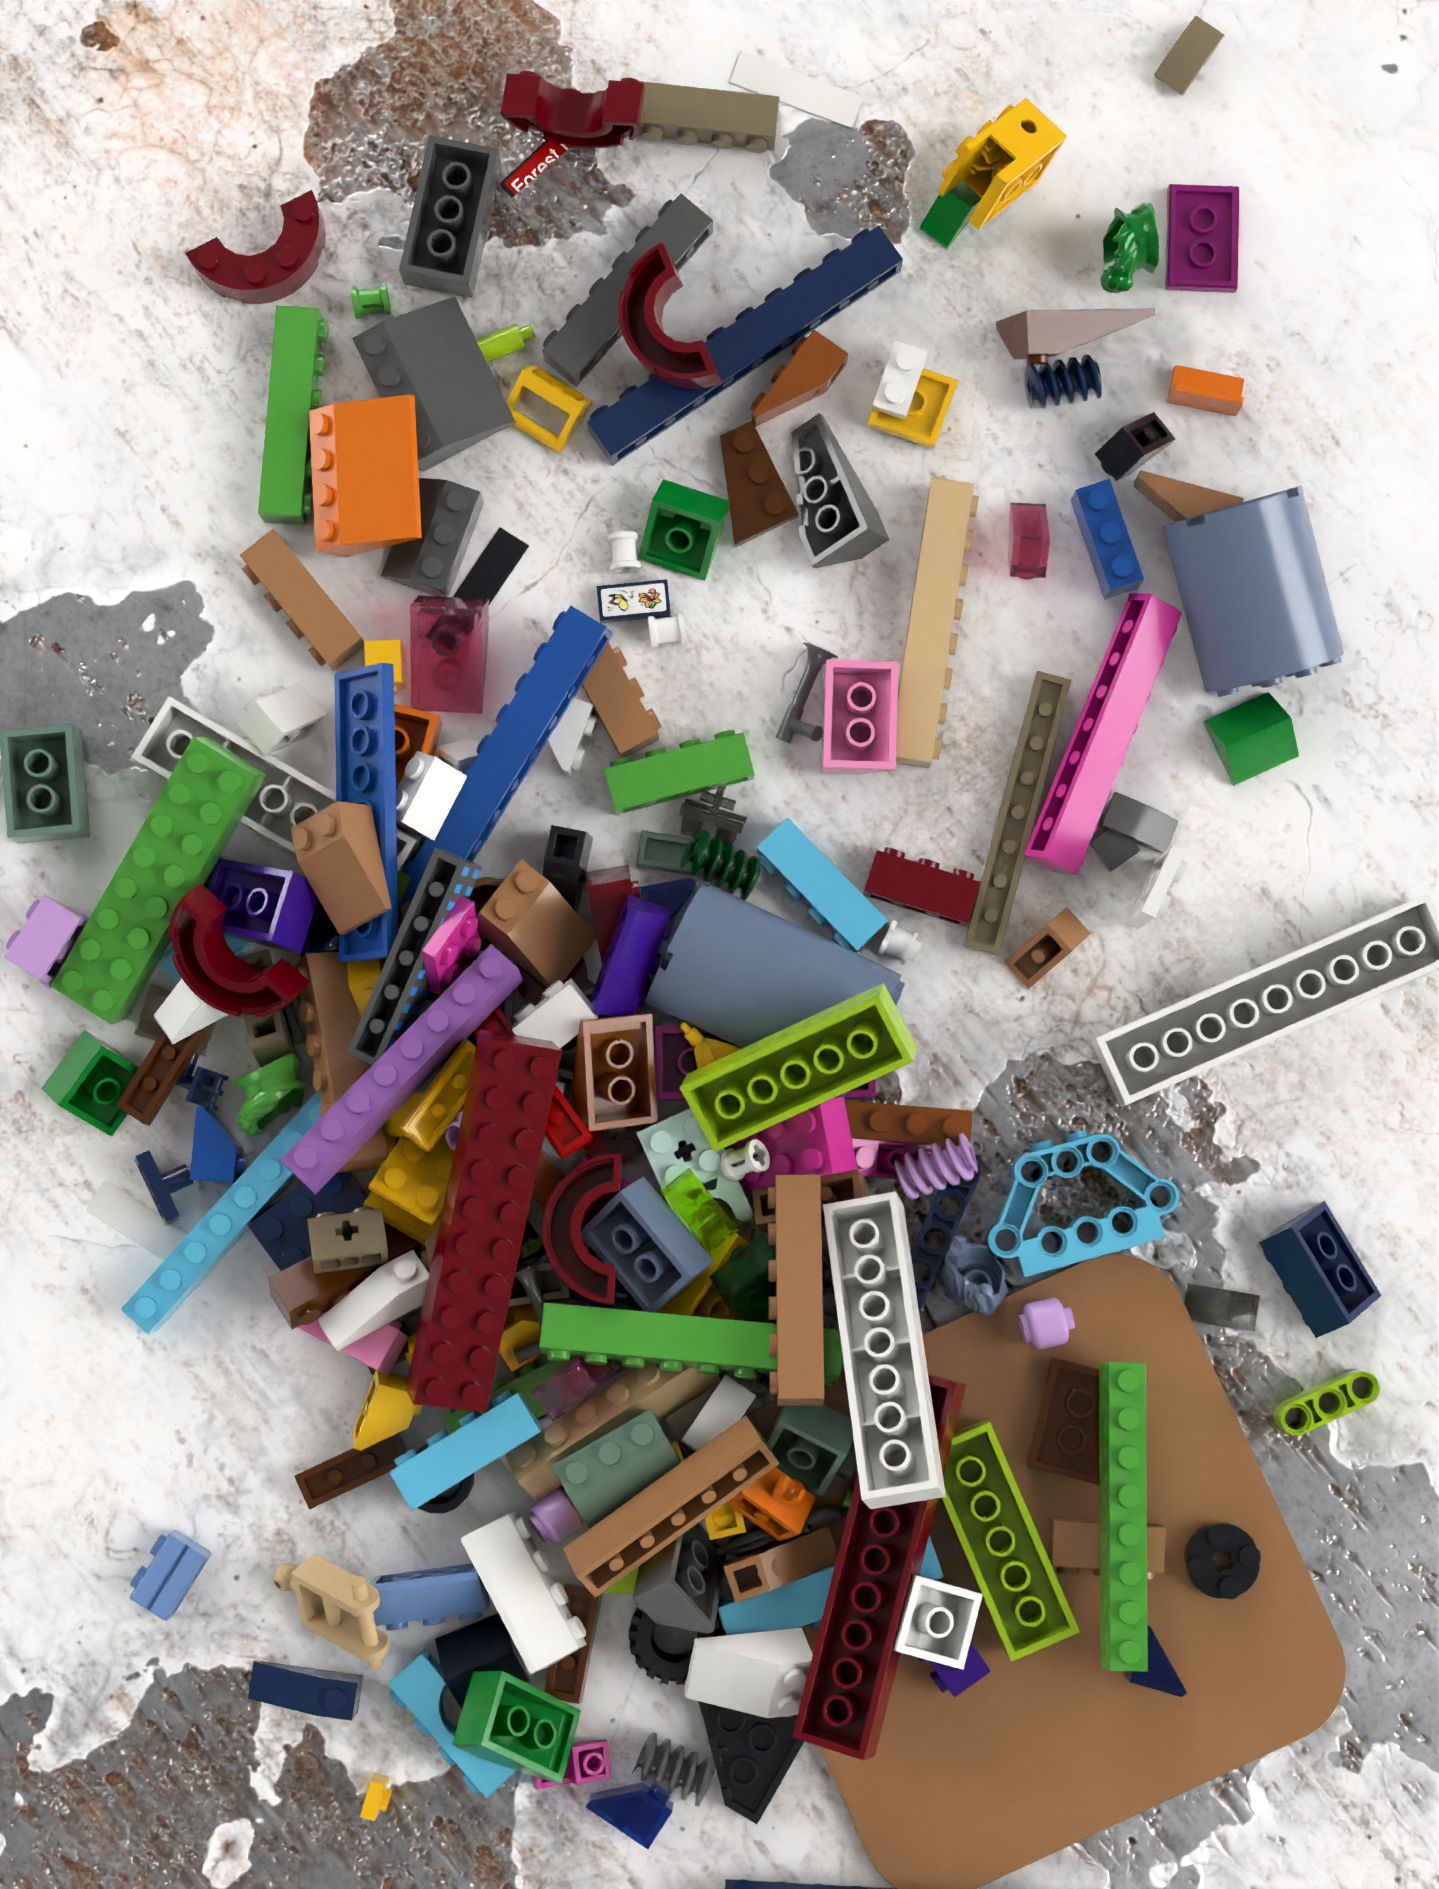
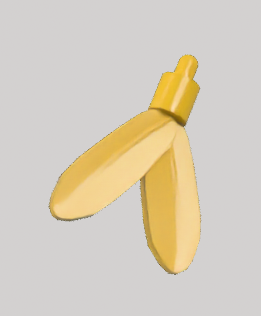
(706, 1049)

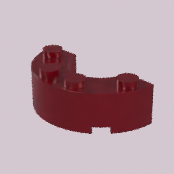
(573, 116)
(271, 273)
(640, 319)
(213, 968)
(563, 1226)

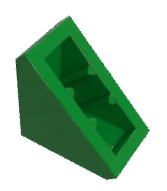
(950, 214)

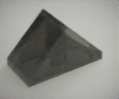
(1221, 1307)

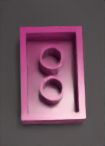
(805, 1145)

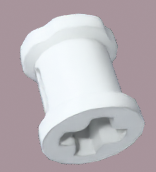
(624, 552)
(667, 630)
(745, 1160)

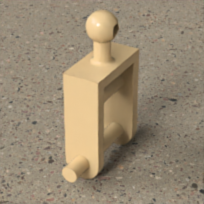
(321, 1592)

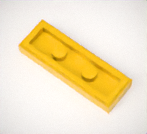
(441, 1099)

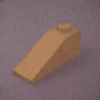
(1181, 499)

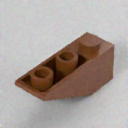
(806, 376)

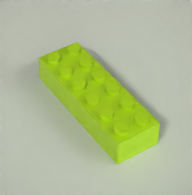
(799, 1067)
(1003, 1545)

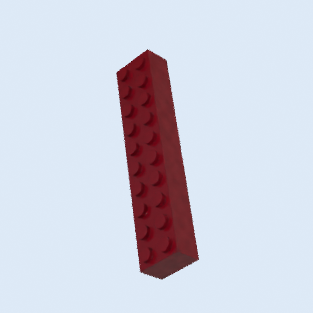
(483, 1221)
(864, 1607)

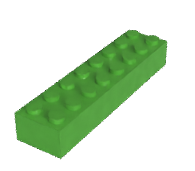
(162, 865)

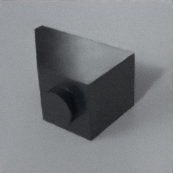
(1134, 446)

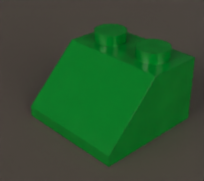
(683, 529)
(92, 1082)

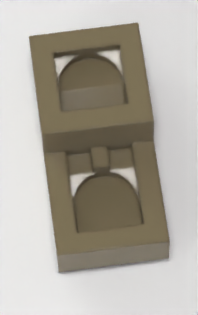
(1189, 55)

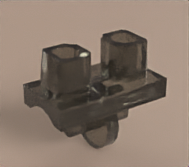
(698, 813)

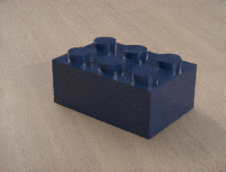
(284, 1226)

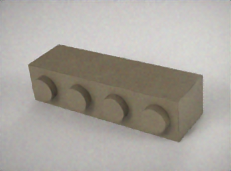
(709, 117)

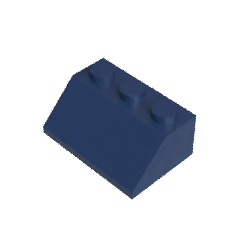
(1320, 1270)

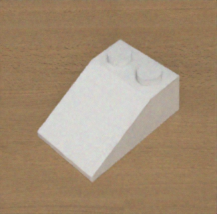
(751, 1672)

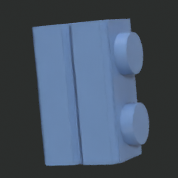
(169, 1575)

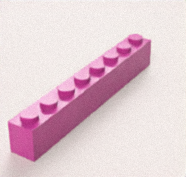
(1103, 733)

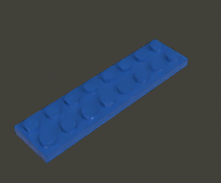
(368, 777)

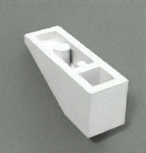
(377, 1301)

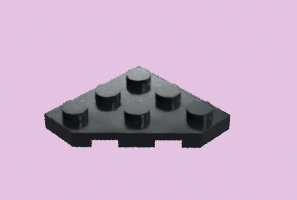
(749, 1756)

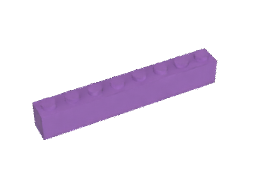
(402, 1069)

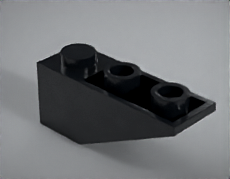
(567, 862)

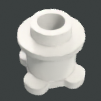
(900, 943)

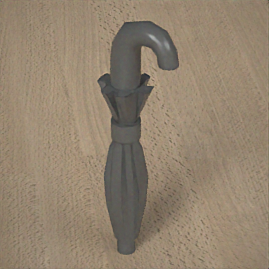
(757, 1538)

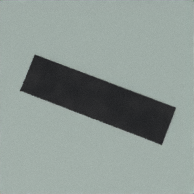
(492, 567)

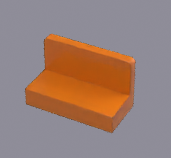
(1205, 390)

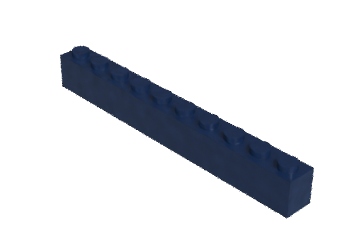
(750, 341)

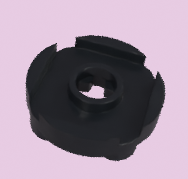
(1243, 1556)

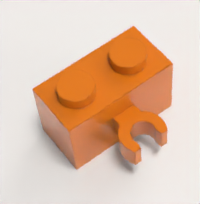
(775, 1504)

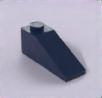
(306, 1689)

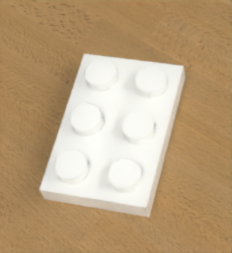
(1153, 898)

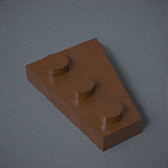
(753, 486)

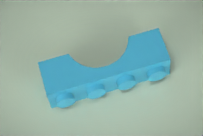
(421, 1690)

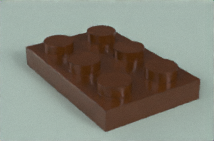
(1068, 1423)

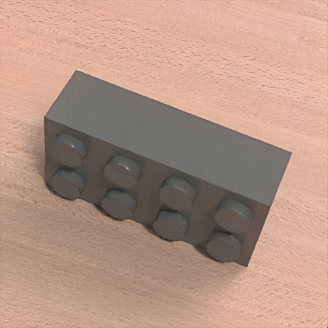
(450, 216)

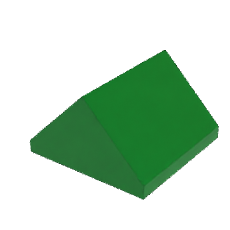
(1253, 737)

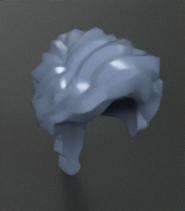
(973, 1277)

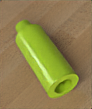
(505, 341)

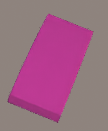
(586, 1764)

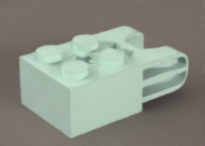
(660, 1143)

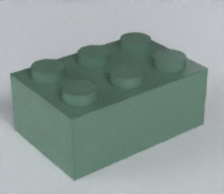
(44, 784)

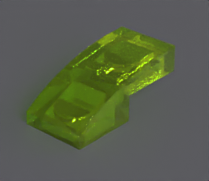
(699, 1210)

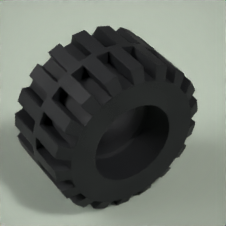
(655, 1660)

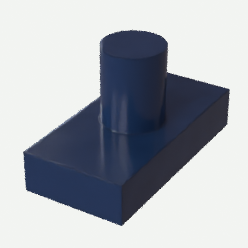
(163, 1185)

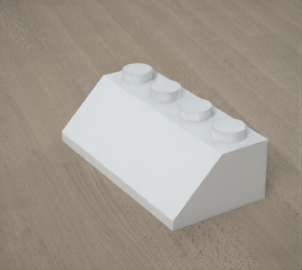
(524, 1591)

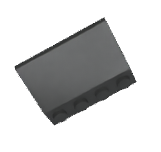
(441, 364)

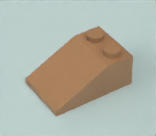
(343, 863)
(535, 925)

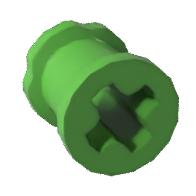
(370, 300)

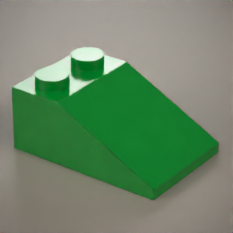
(516, 1725)

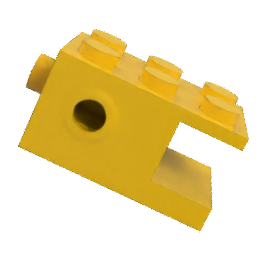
(1017, 147)
(412, 1187)

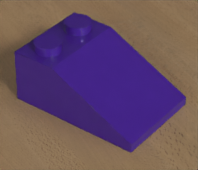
(264, 904)

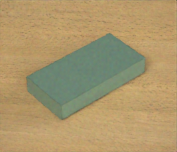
(663, 853)

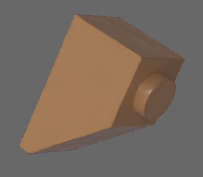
(1047, 948)

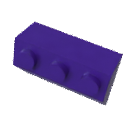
(631, 957)

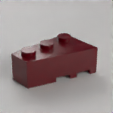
(607, 896)

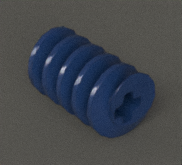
(1063, 380)

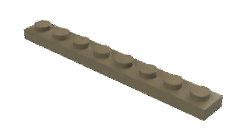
(1017, 813)

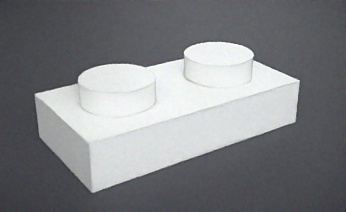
(900, 379)

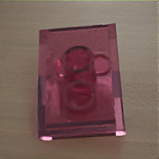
(448, 653)

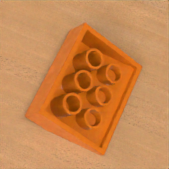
(365, 475)

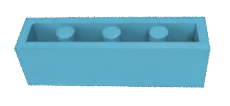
(820, 886)
(466, 1450)

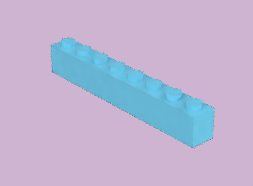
(220, 1227)

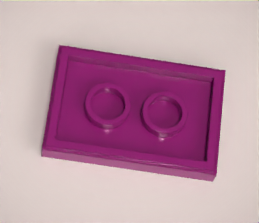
(1202, 238)

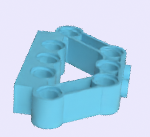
(1143, 1221)

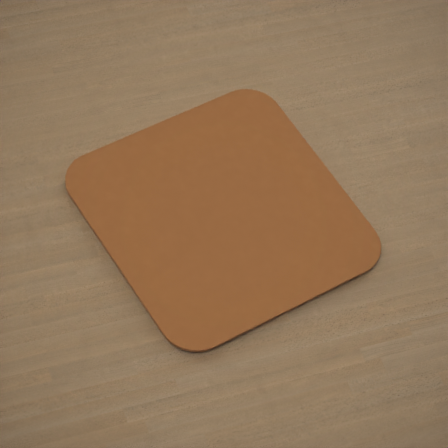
(1053, 1739)

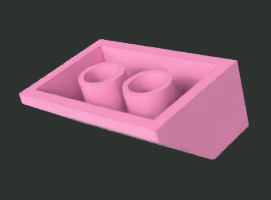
(859, 717)

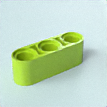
(1343, 1396)

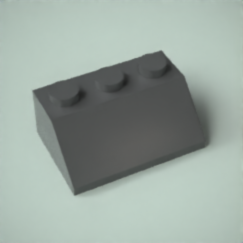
(447, 525)
(682, 1582)

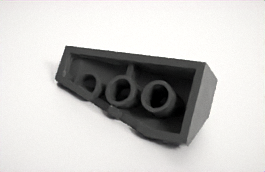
(835, 508)

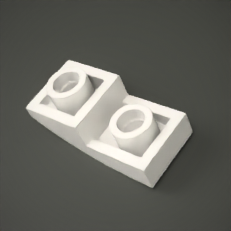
(720, 1412)

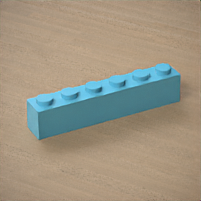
(796, 1602)

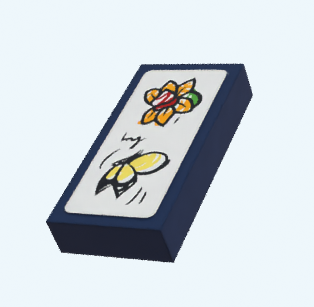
(633, 601)

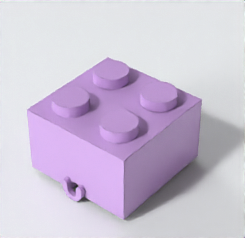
(45, 939)

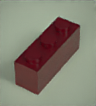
(922, 886)

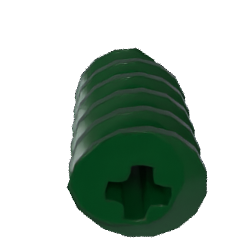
(722, 862)

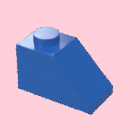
(215, 1150)

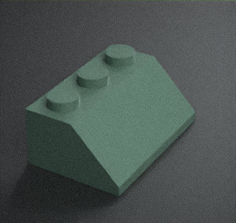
(616, 1467)

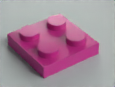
(452, 946)

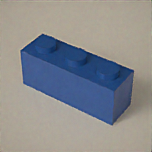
(1107, 539)

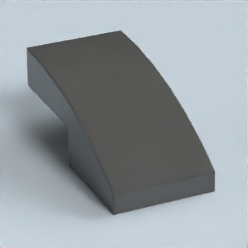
(1139, 822)

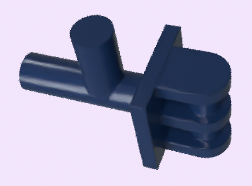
(203, 1086)

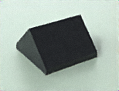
(478, 1647)

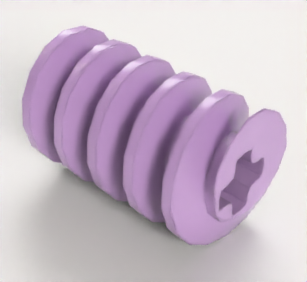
(937, 1168)

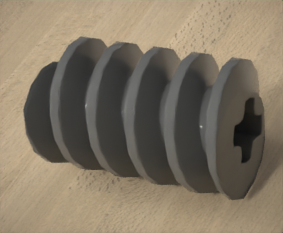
(675, 1768)

